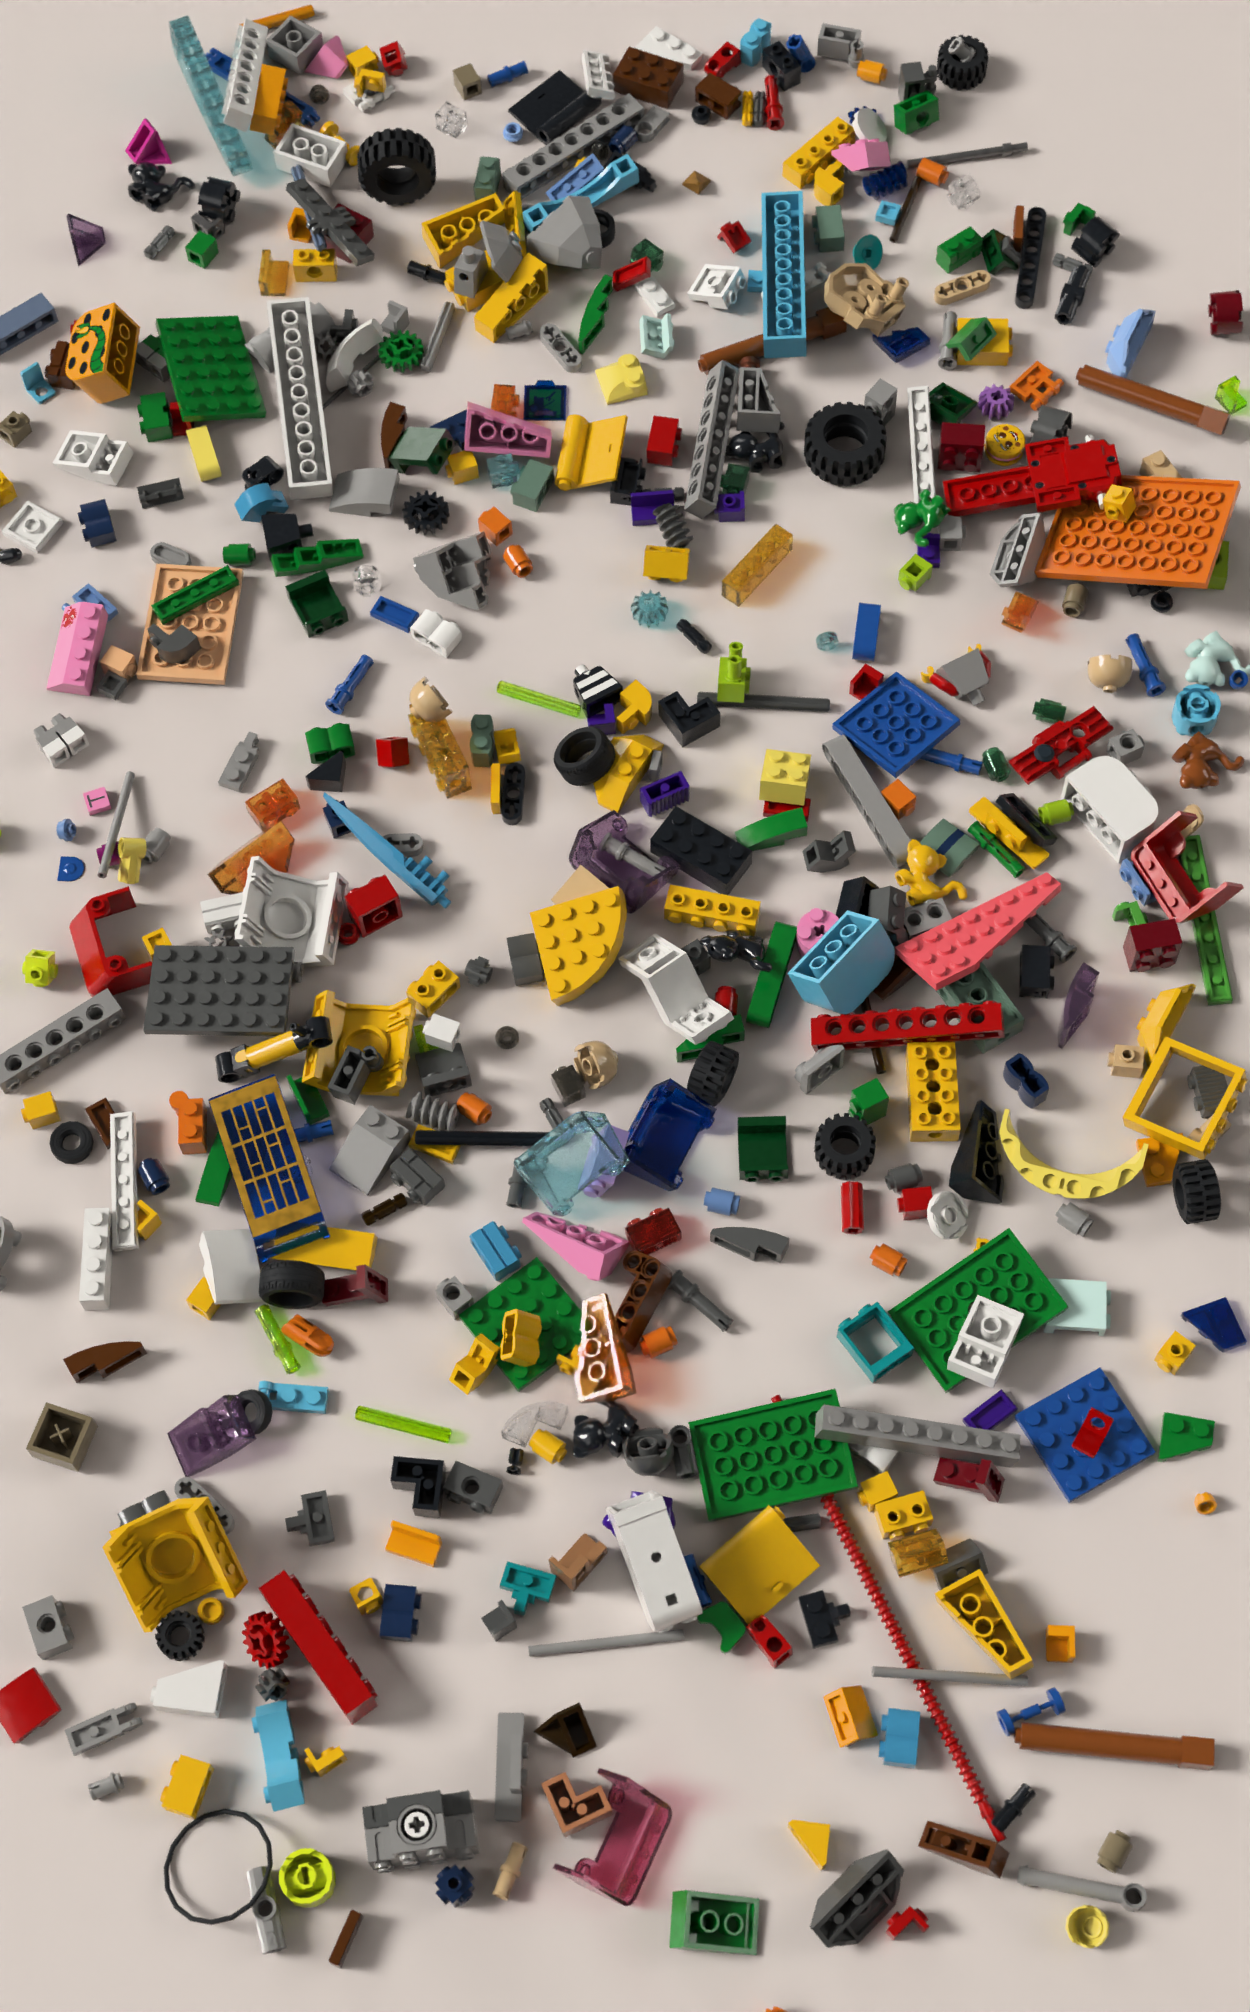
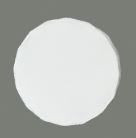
(869, 125)
(947, 1215)

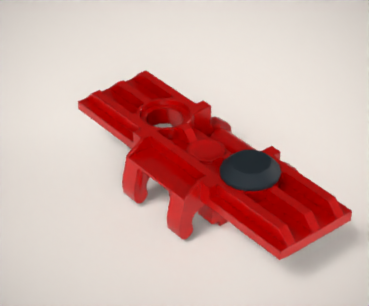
(1055, 740)

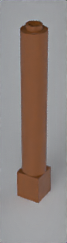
(823, 324)
(1153, 399)
(1183, 1751)

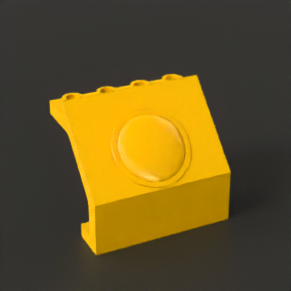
(360, 1026)
(173, 1559)

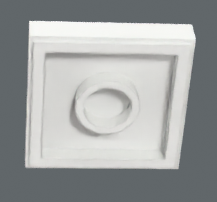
(32, 527)

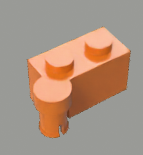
(191, 1122)

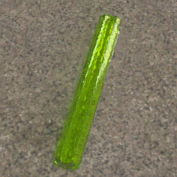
(538, 699)
(403, 1424)

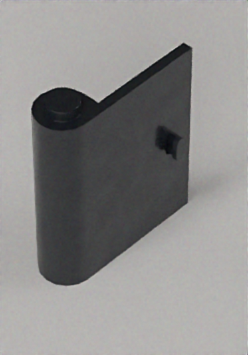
(553, 107)

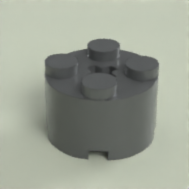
(1051, 424)

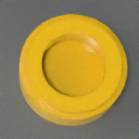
(210, 1611)

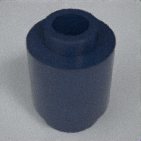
(623, 140)
(153, 1176)

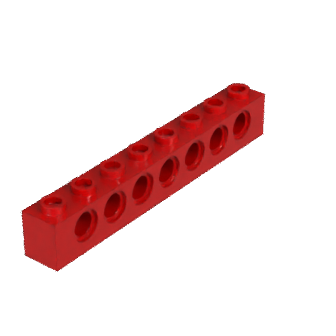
(942, 1031)

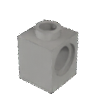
(1129, 738)
(458, 1305)

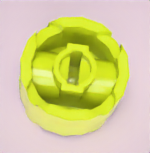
(307, 1878)

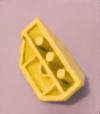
(630, 765)
(1162, 1018)

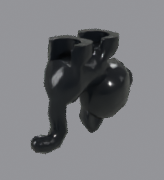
(147, 185)
(746, 447)
(736, 946)
(592, 1434)

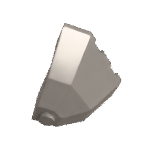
(568, 236)
(457, 570)

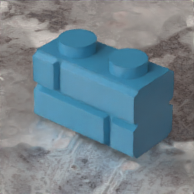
(495, 1250)

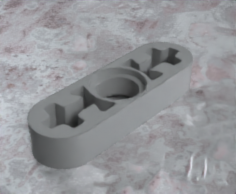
(561, 356)
(196, 1488)

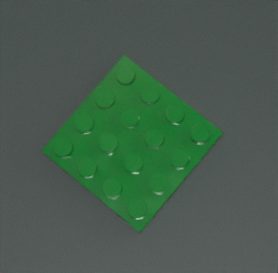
(537, 1293)

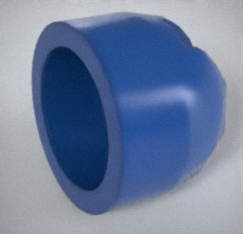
(1234, 676)

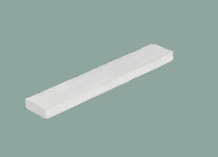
(921, 441)
(124, 1181)

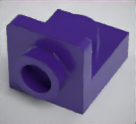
(932, 551)

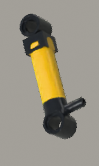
(249, 1059)

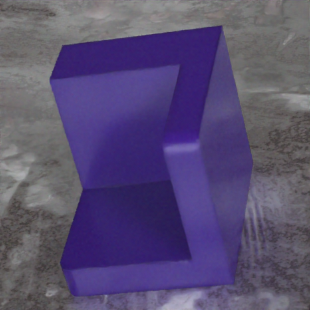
(604, 721)

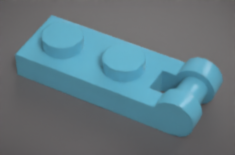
(296, 1397)

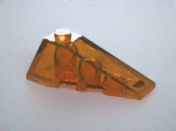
(603, 1361)

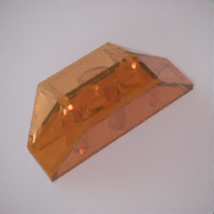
(272, 845)

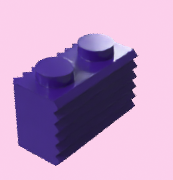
(665, 793)

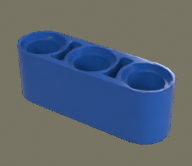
(866, 632)

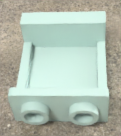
(1085, 1304)

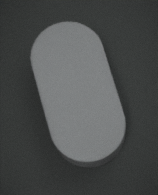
(167, 554)

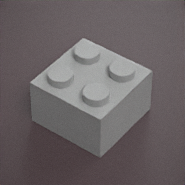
(294, 44)

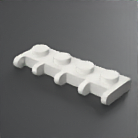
(597, 75)

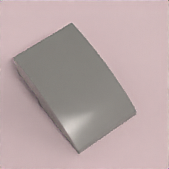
(365, 491)

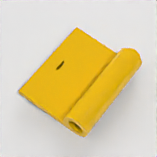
(590, 452)
(756, 1561)

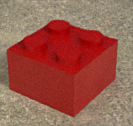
(373, 905)

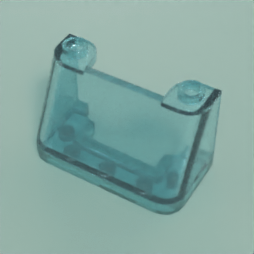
(571, 1159)

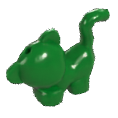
(912, 515)

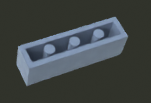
(25, 321)

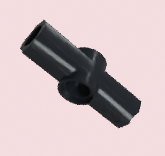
(1072, 295)

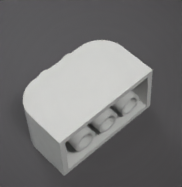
(1111, 804)

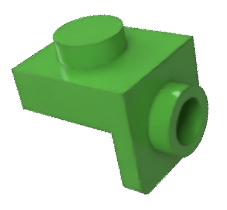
(1131, 912)

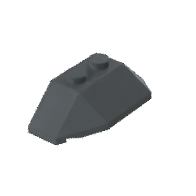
(857, 1900)

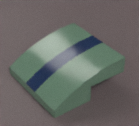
(951, 843)

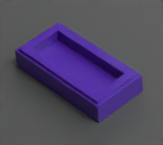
(991, 1412)

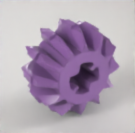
(996, 402)

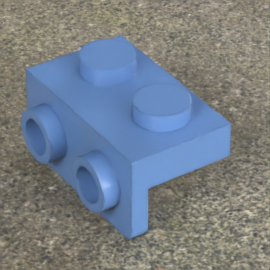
(1139, 888)

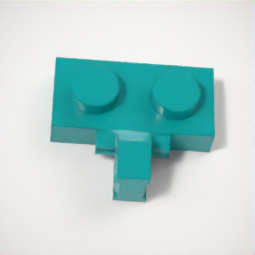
(526, 1585)

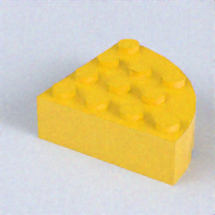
(579, 941)

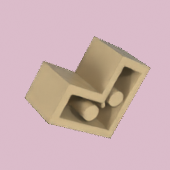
(1158, 466)

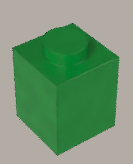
(202, 249)

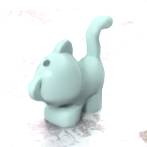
(1204, 668)

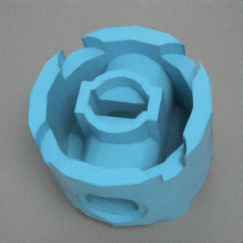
(1195, 710)

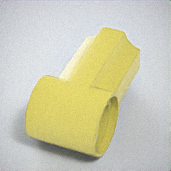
(131, 853)

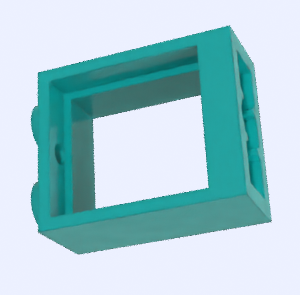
(890, 1361)

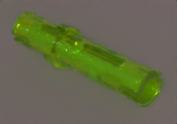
(281, 1346)

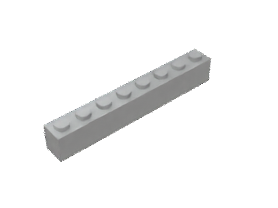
(916, 1436)

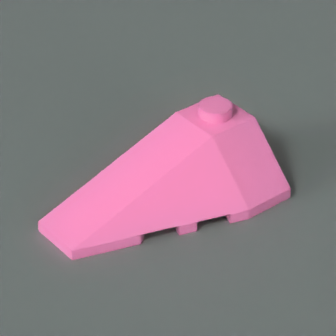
(585, 1251)

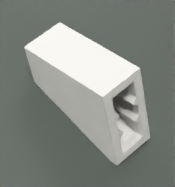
(192, 1691)

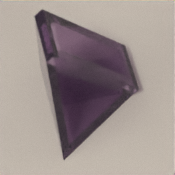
(85, 237)

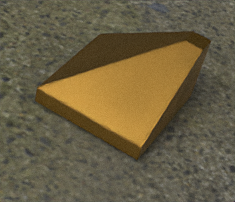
(696, 182)

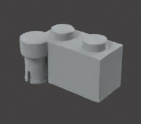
(841, 44)

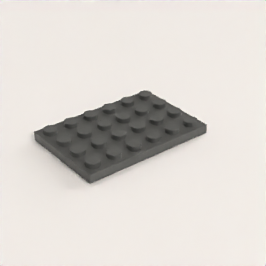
(219, 990)

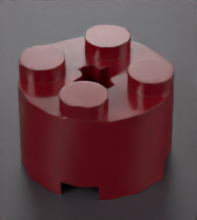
(1225, 312)

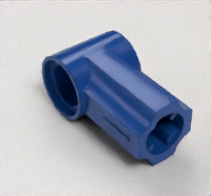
(801, 52)

